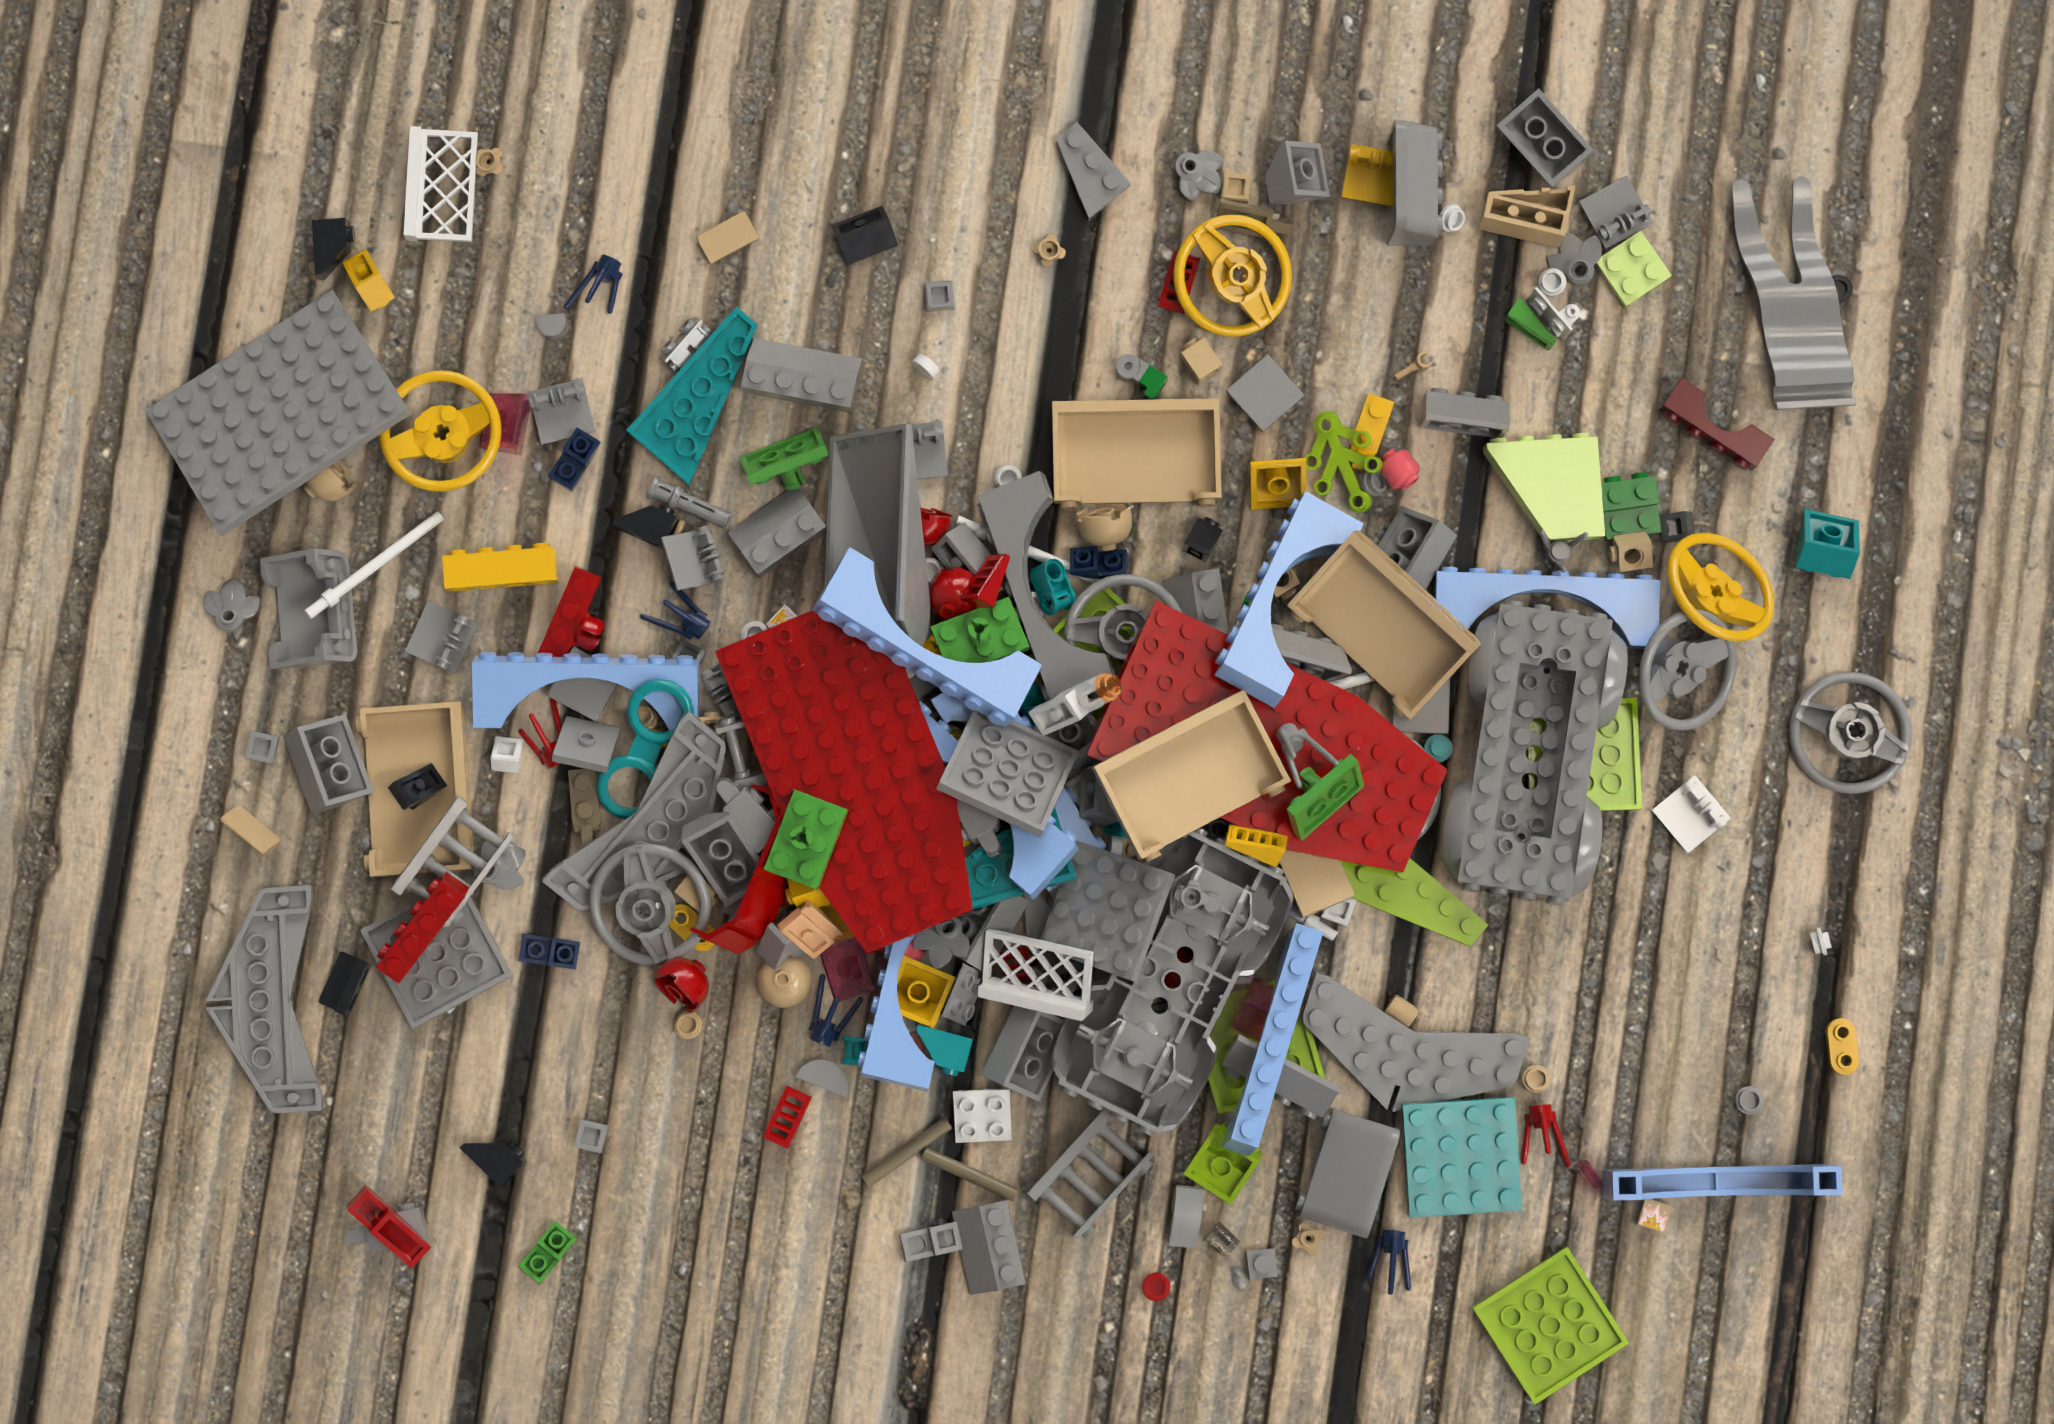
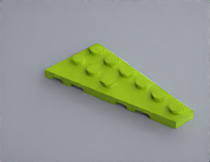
(1415, 898)

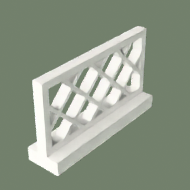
(416, 188)
(1038, 997)

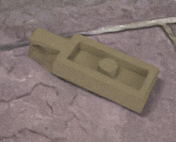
(1265, 215)
(584, 803)

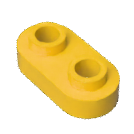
(691, 921)
(1843, 1046)

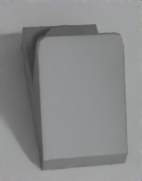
(777, 947)

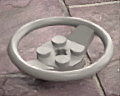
(1103, 630)
(1678, 667)
(1835, 723)
(643, 888)

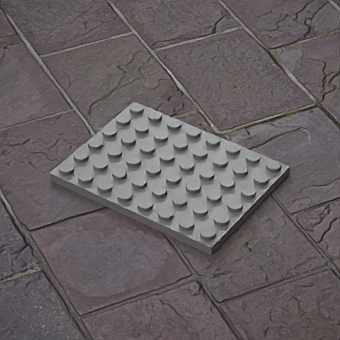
(277, 412)

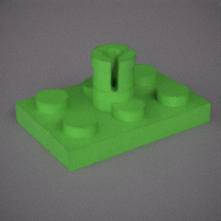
(785, 459)
(981, 634)
(1324, 795)
(806, 839)

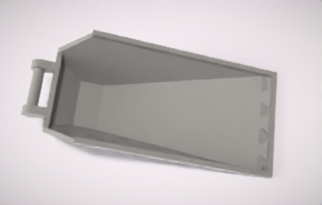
(879, 515)

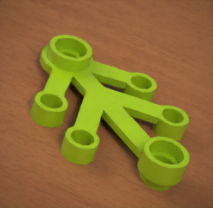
(1340, 458)

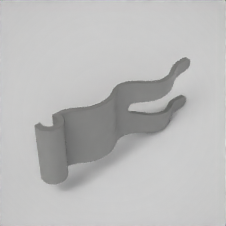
(1797, 319)

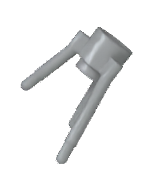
(1559, 551)
(1292, 741)

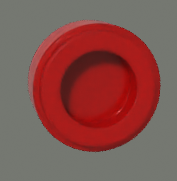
(1156, 1286)

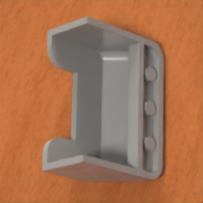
(1415, 184)

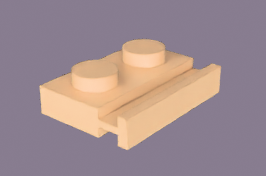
(810, 929)

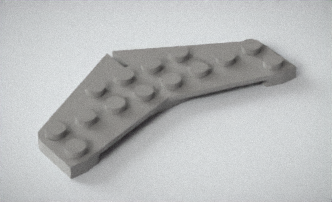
(677, 795)
(260, 983)
(1420, 1063)

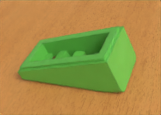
(1527, 323)

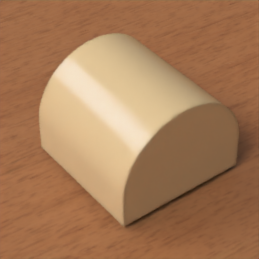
(1401, 1010)

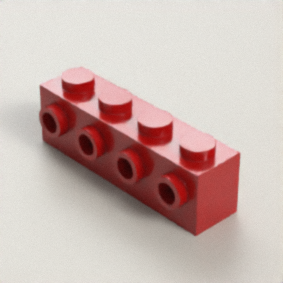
(422, 927)

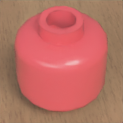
(1399, 469)

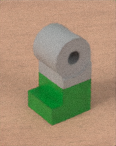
(1135, 370)

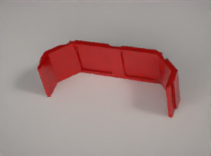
(759, 902)

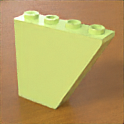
(1553, 482)

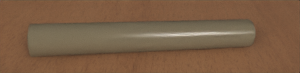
(906, 1152)
(970, 1174)

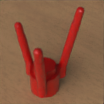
(548, 748)
(1543, 1118)

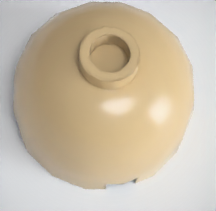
(331, 483)
(1105, 525)
(787, 984)

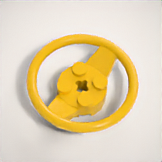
(1223, 259)
(462, 424)
(1716, 592)

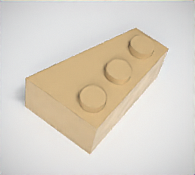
(1529, 215)

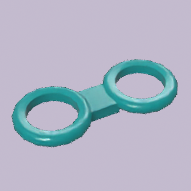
(645, 743)

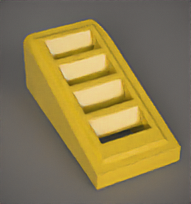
(1258, 844)

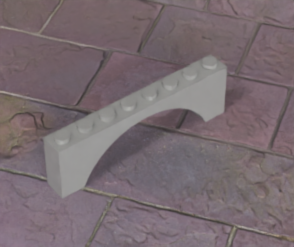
(1012, 518)

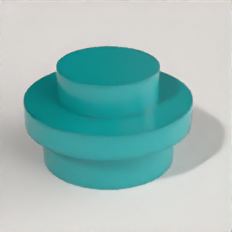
(1438, 747)

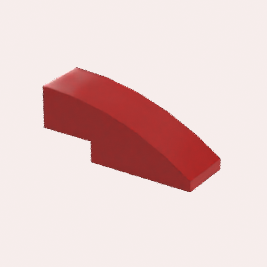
(388, 1226)

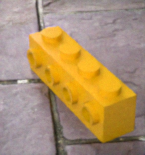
(500, 568)

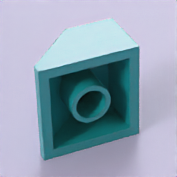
(1828, 544)
(946, 1049)

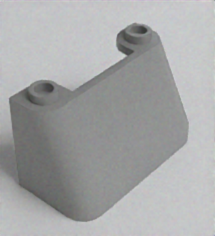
(299, 582)
(1349, 1173)

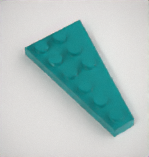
(688, 407)
(990, 876)

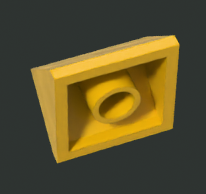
(1276, 482)
(922, 991)

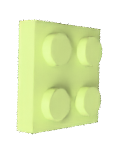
(1632, 269)

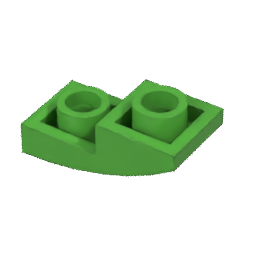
(547, 1252)

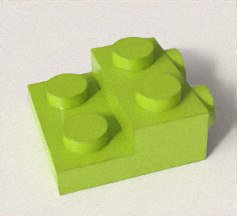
(1221, 1169)

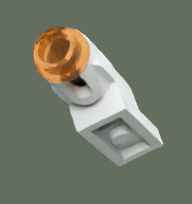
(1075, 703)

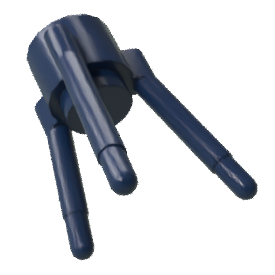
(604, 270)
(695, 624)
(824, 1030)
(1393, 1243)

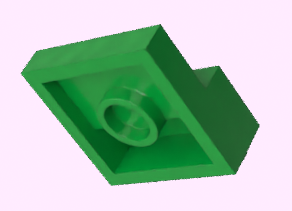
(1630, 505)

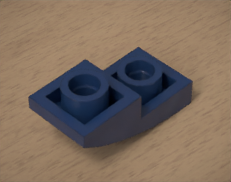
(574, 459)
(1092, 564)
(549, 951)

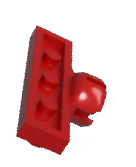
(573, 618)

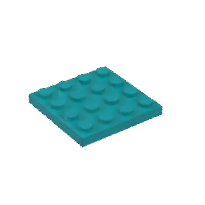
(1461, 1157)

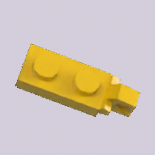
(1374, 421)

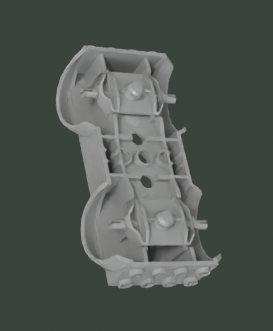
(1574, 679)
(1156, 1063)

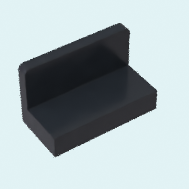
(865, 235)
(344, 983)

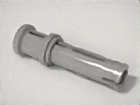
(675, 497)

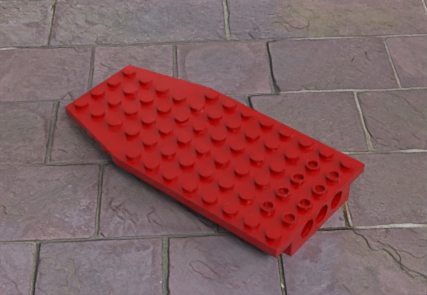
(1173, 677)
(853, 734)

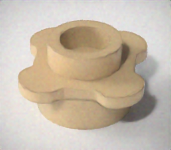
(483, 156)
(1049, 258)
(1304, 1231)

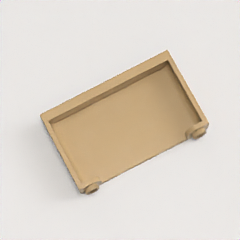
(1136, 451)
(1385, 622)
(396, 745)
(1191, 774)

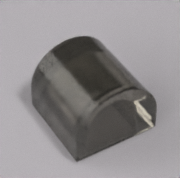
(1221, 1239)

